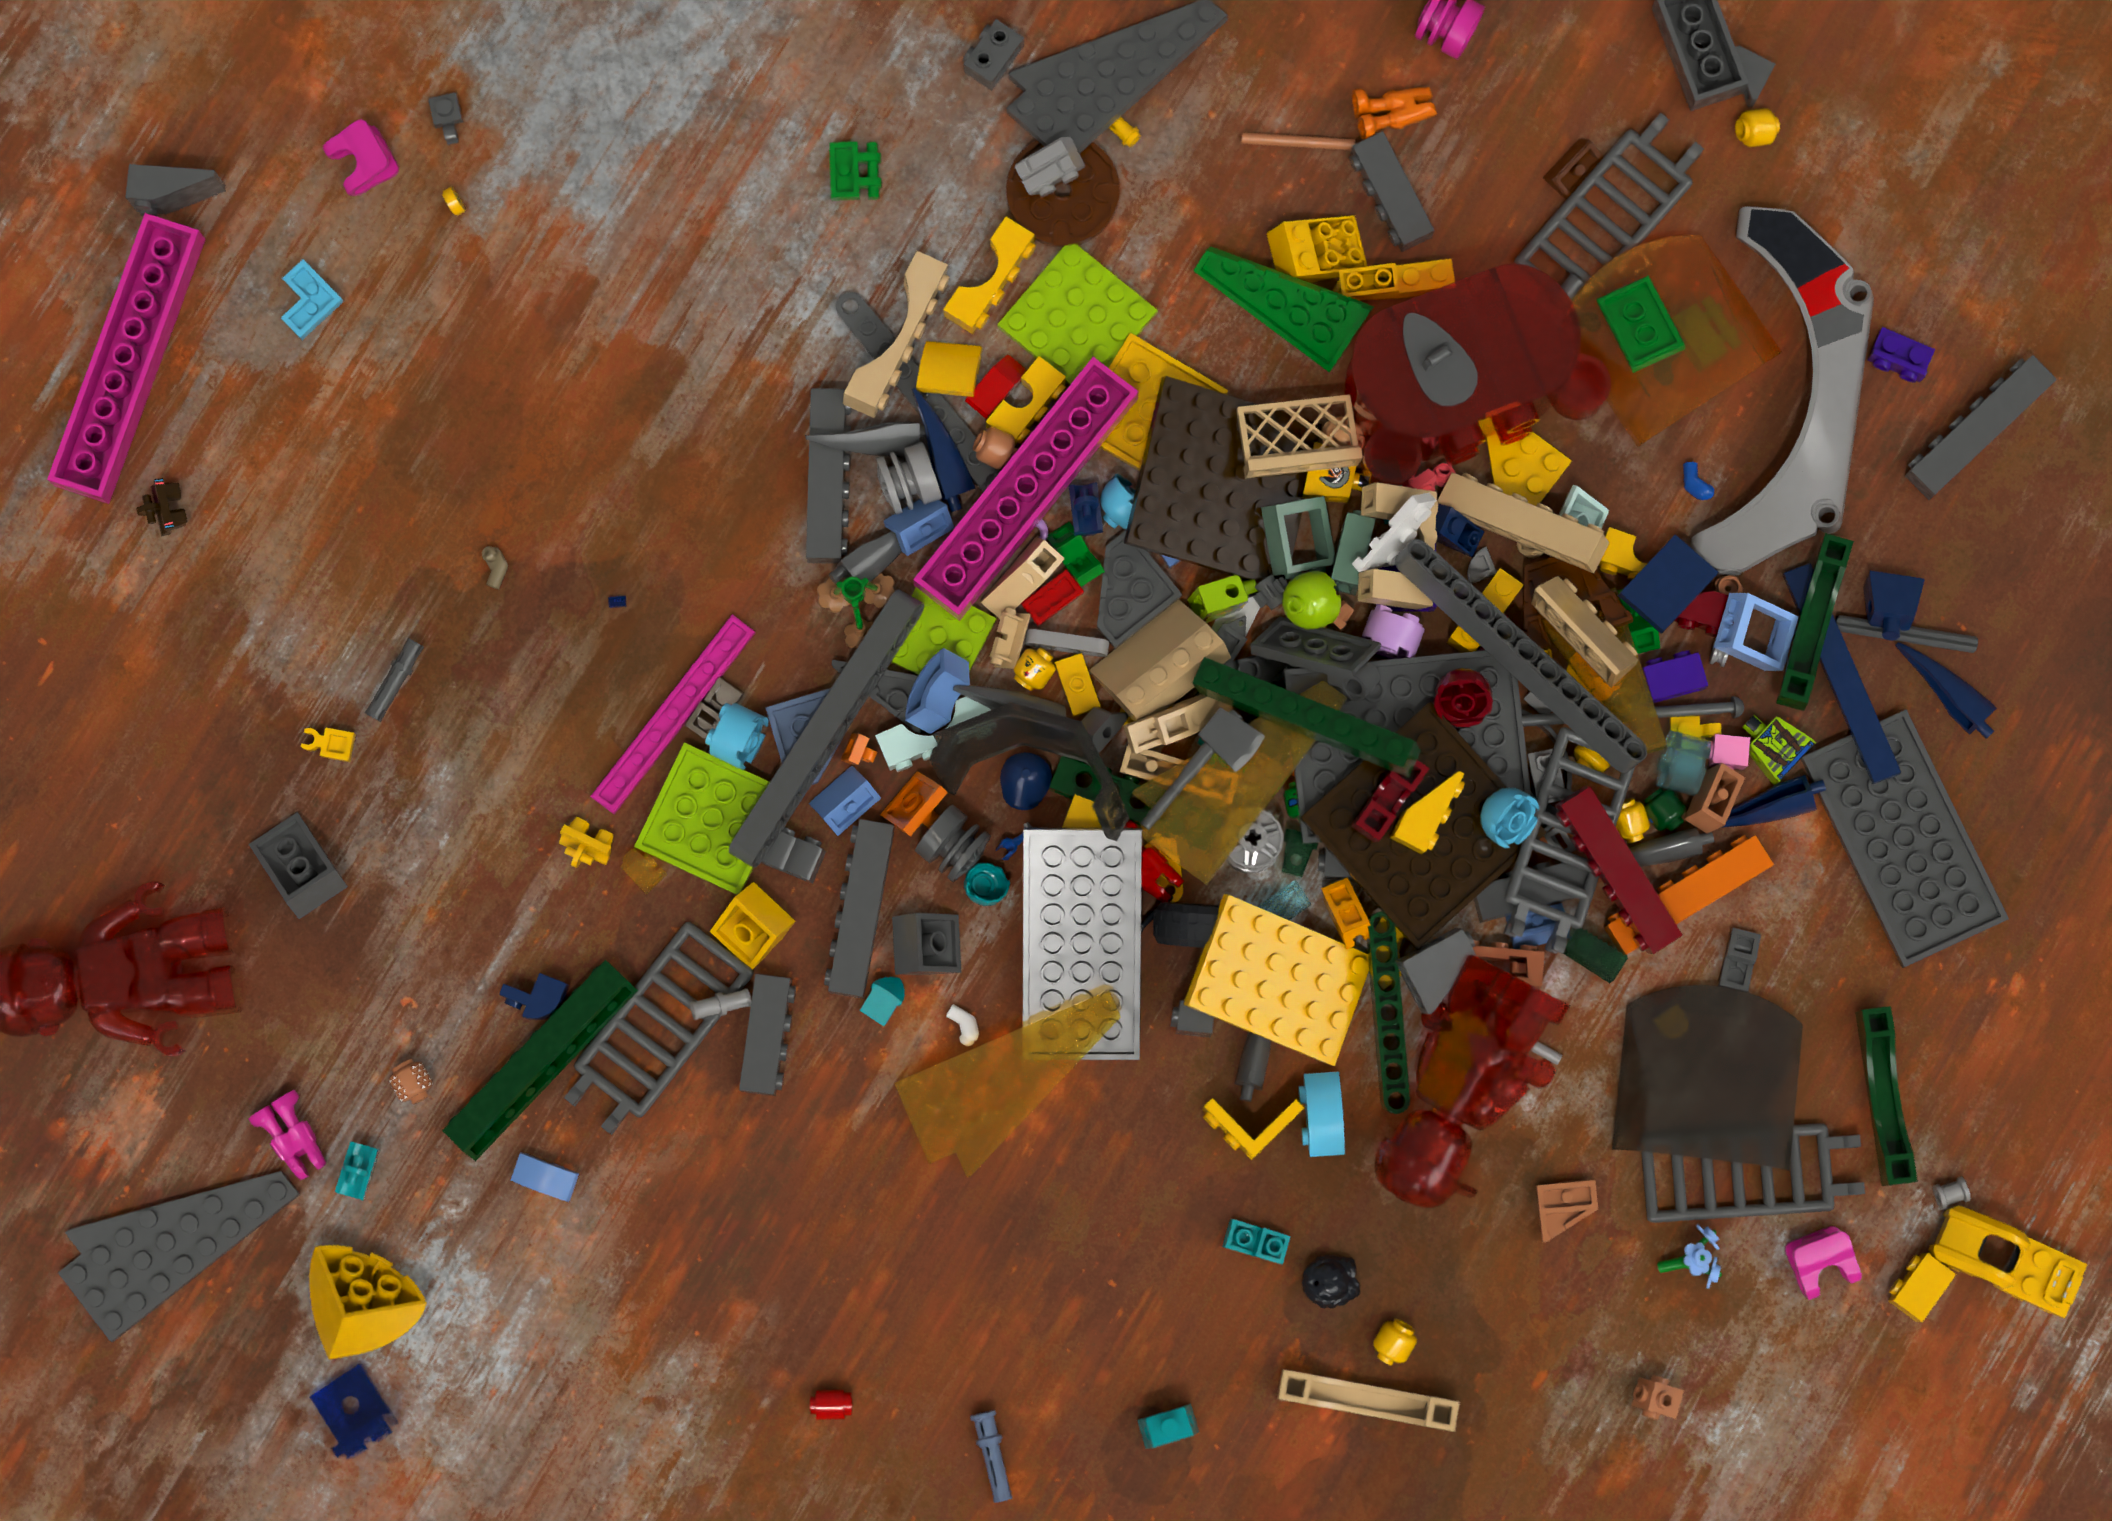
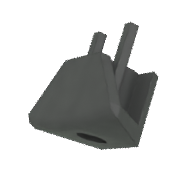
(1103, 725)

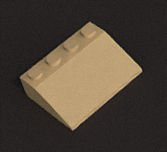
(1584, 630)
(1159, 661)

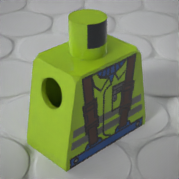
(1776, 746)

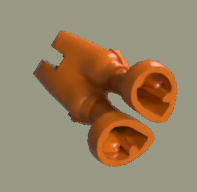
(1405, 108)

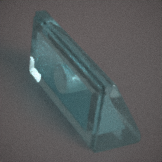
(1287, 902)

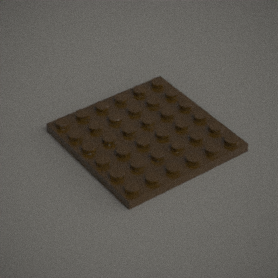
(1194, 485)
(1414, 888)

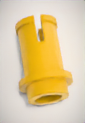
(1125, 132)

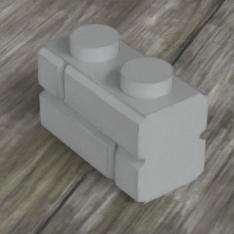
(1050, 166)

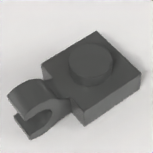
(446, 114)

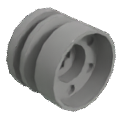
(908, 478)
(1263, 855)

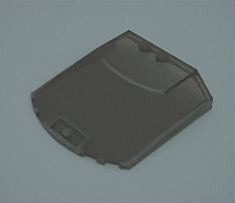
(1708, 1076)

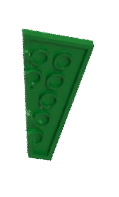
(1300, 312)

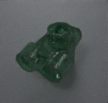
(1295, 847)

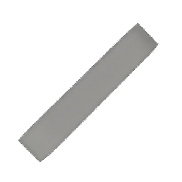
(1067, 643)

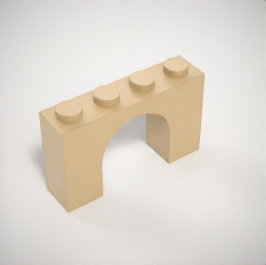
(1386, 586)

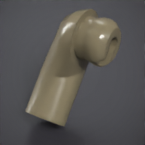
(497, 565)

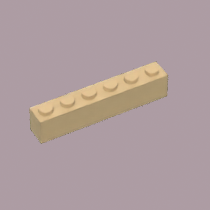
(1524, 522)

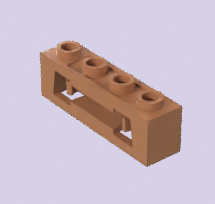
(1532, 965)

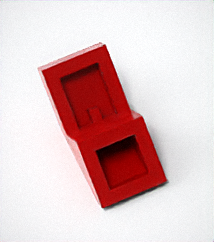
(996, 386)

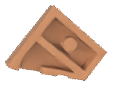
(1564, 1206)

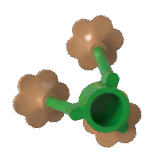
(853, 591)

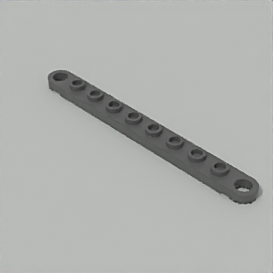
(876, 341)

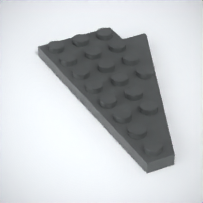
(1097, 82)
(152, 1253)

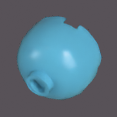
(1117, 501)
(1509, 816)

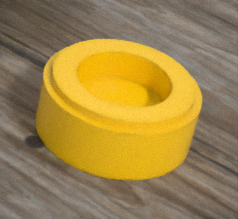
(453, 201)

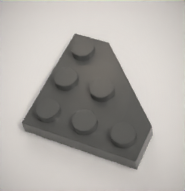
(1131, 591)

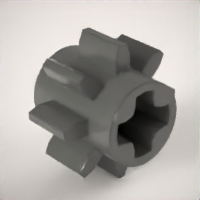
(1270, 592)

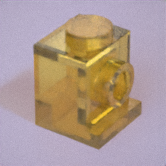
(642, 870)

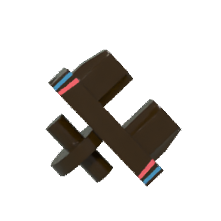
(167, 518)

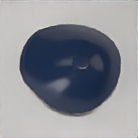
(1025, 780)

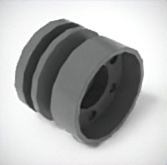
(952, 843)

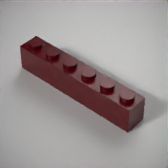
(1618, 870)

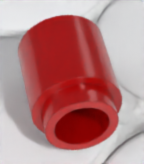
(831, 1404)

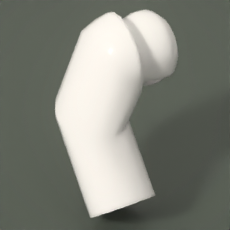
(967, 1023)

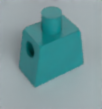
(1168, 1426)

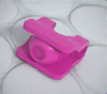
(372, 154)
(1816, 1251)

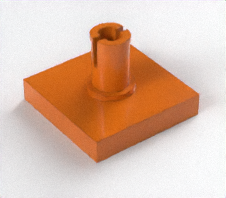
(915, 804)

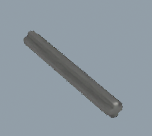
(1913, 635)

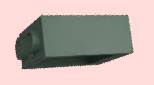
(1278, 541)
(1352, 544)

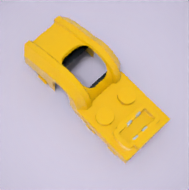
(2034, 1272)

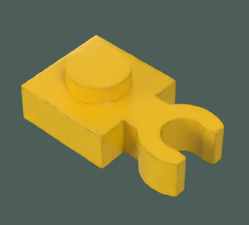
(333, 745)

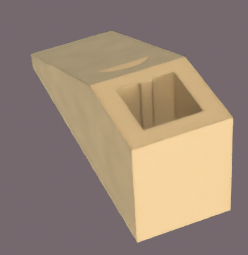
(1023, 577)

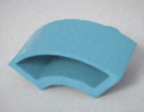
(1323, 1114)

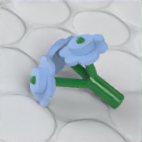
(1696, 1258)

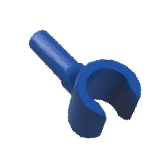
(1010, 845)

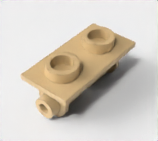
(1008, 648)

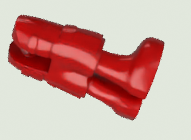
(1152, 866)

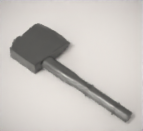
(1224, 735)

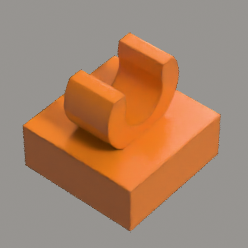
(857, 750)

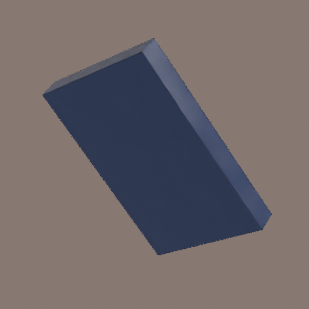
(1668, 584)

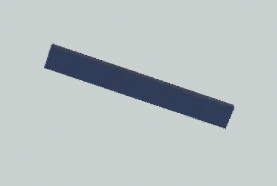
(1848, 689)

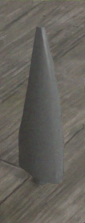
(874, 440)
(868, 559)
(998, 697)
(1671, 847)
(1253, 1065)

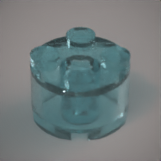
(1684, 763)

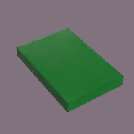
(1640, 324)

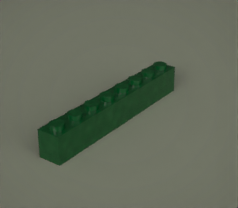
(1307, 717)
(539, 1060)

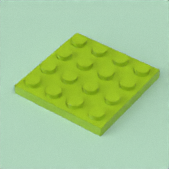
(1076, 313)
(700, 816)

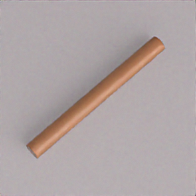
(1297, 141)

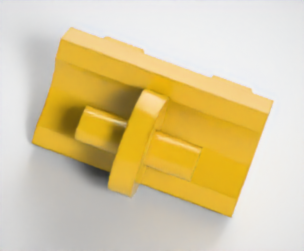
(583, 847)

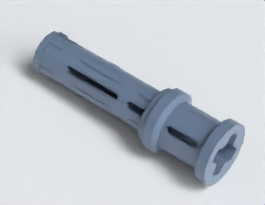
(989, 1441)

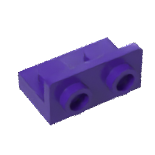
(1901, 355)

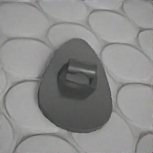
(1438, 362)

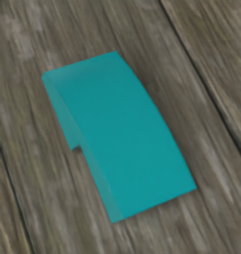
(1256, 1241)

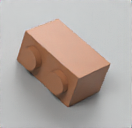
(1715, 798)

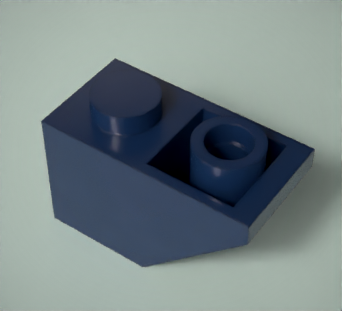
(1457, 531)

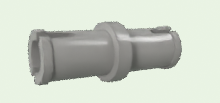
(720, 1004)

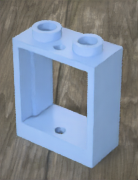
(1731, 637)

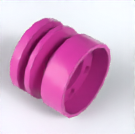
(1451, 23)

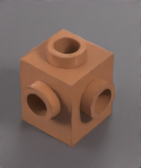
(1657, 1398)

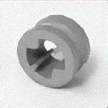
(1718, 656)

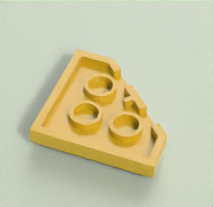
(1526, 466)

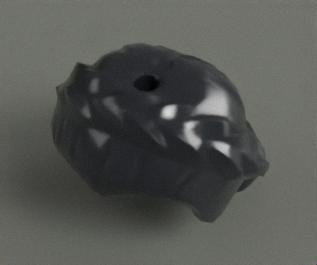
(1335, 1279)

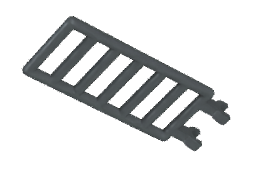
(1595, 178)
(1522, 904)
(692, 1041)
(1769, 1207)

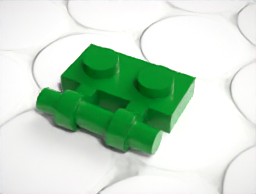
(845, 171)

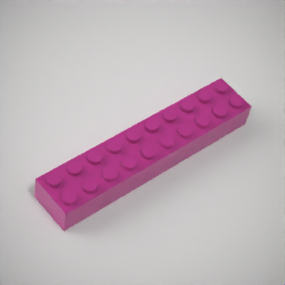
(126, 358)
(1026, 488)

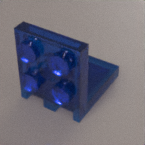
(368, 1424)

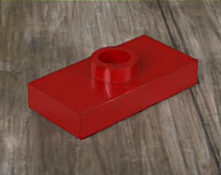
(1052, 598)

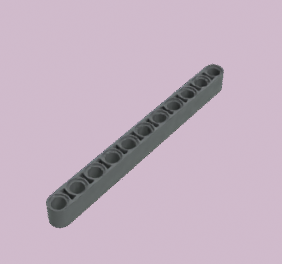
(1520, 656)
(826, 728)

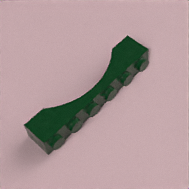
(1814, 622)
(1889, 1128)

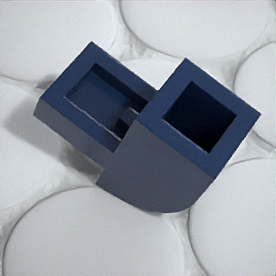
(544, 999)

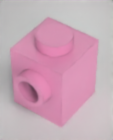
(1730, 751)

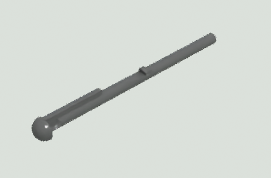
(1735, 707)

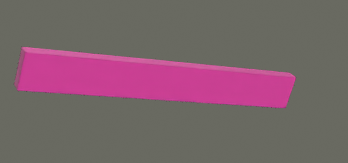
(672, 714)

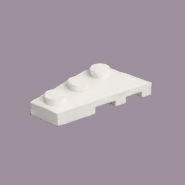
(1402, 531)

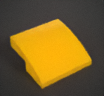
(949, 368)

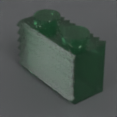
(1595, 954)

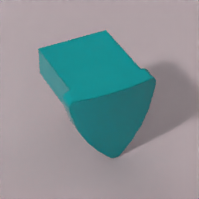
(883, 999)

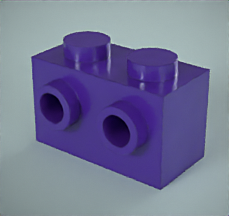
(1675, 677)

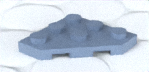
(790, 720)

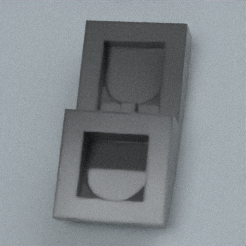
(1739, 959)

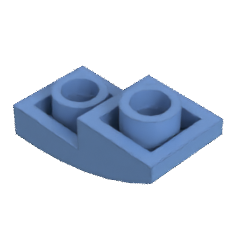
(544, 1177)

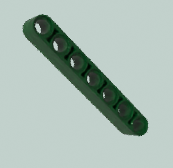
(1394, 1026)

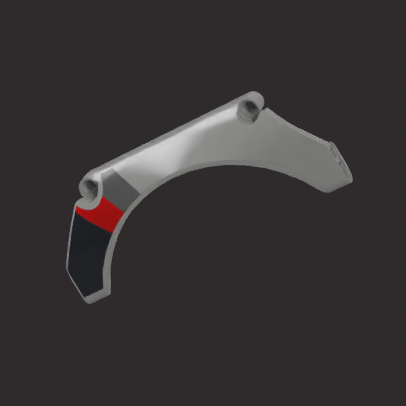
(1819, 464)

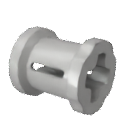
(1951, 1193)

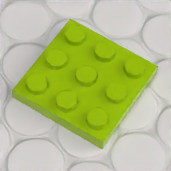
(941, 630)

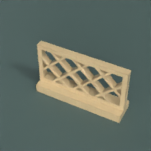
(1308, 458)

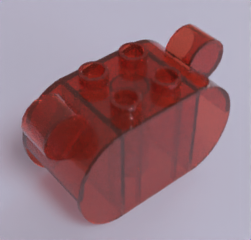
(1526, 357)

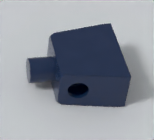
(1891, 601)

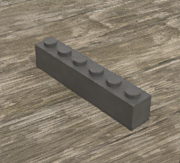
(1979, 428)
(826, 480)
(861, 908)

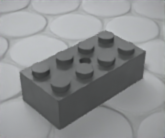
(1705, 72)

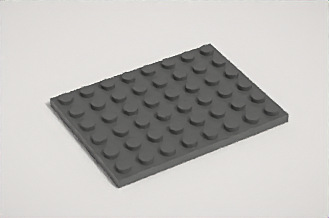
(1401, 693)

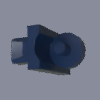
(1085, 509)

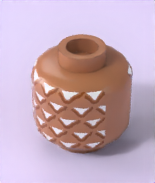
(410, 1081)

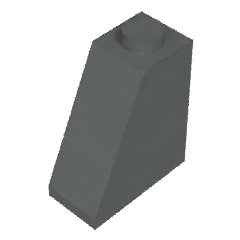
(1435, 967)

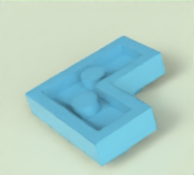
(316, 300)

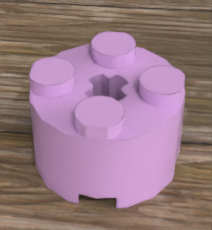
(1396, 633)

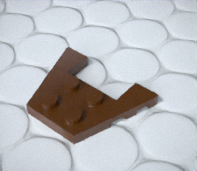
(1588, 586)

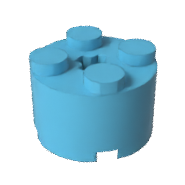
(737, 735)

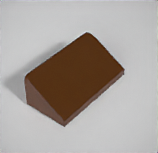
(1573, 167)

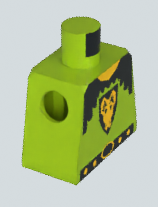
(1221, 597)

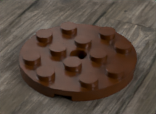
(1071, 218)

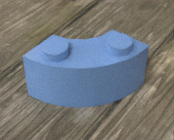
(933, 693)

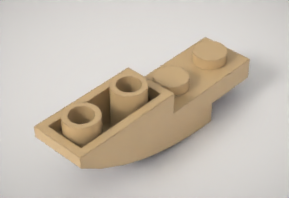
(1173, 723)

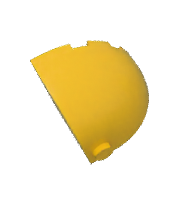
(360, 1300)

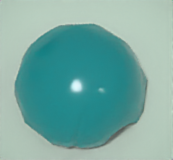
(986, 884)

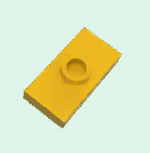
(1077, 684)

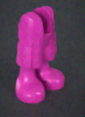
(291, 1144)

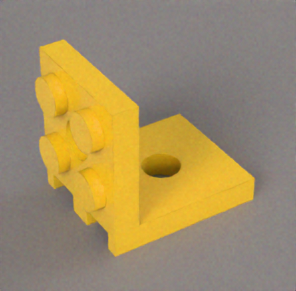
(1237, 1137)

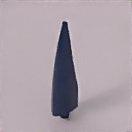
(945, 457)
(1959, 698)
(1777, 803)

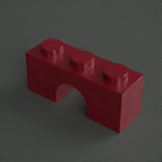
(1385, 802)

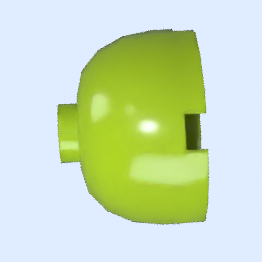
(1311, 600)

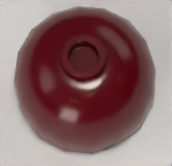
(1463, 697)

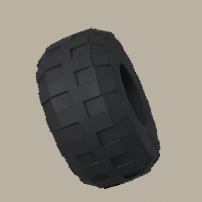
(1184, 923)

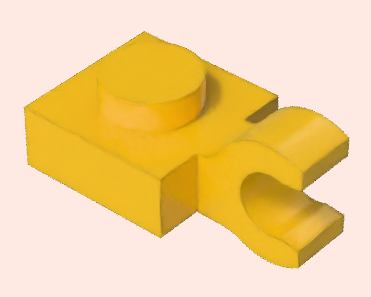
(1691, 726)

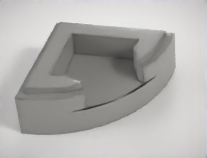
(1480, 566)

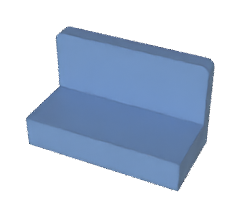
(920, 525)
(845, 800)

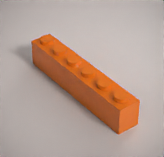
(1701, 886)

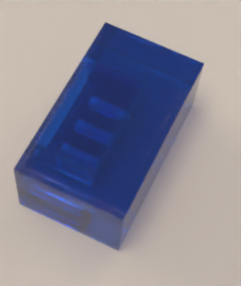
(617, 601)

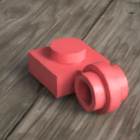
(1428, 480)

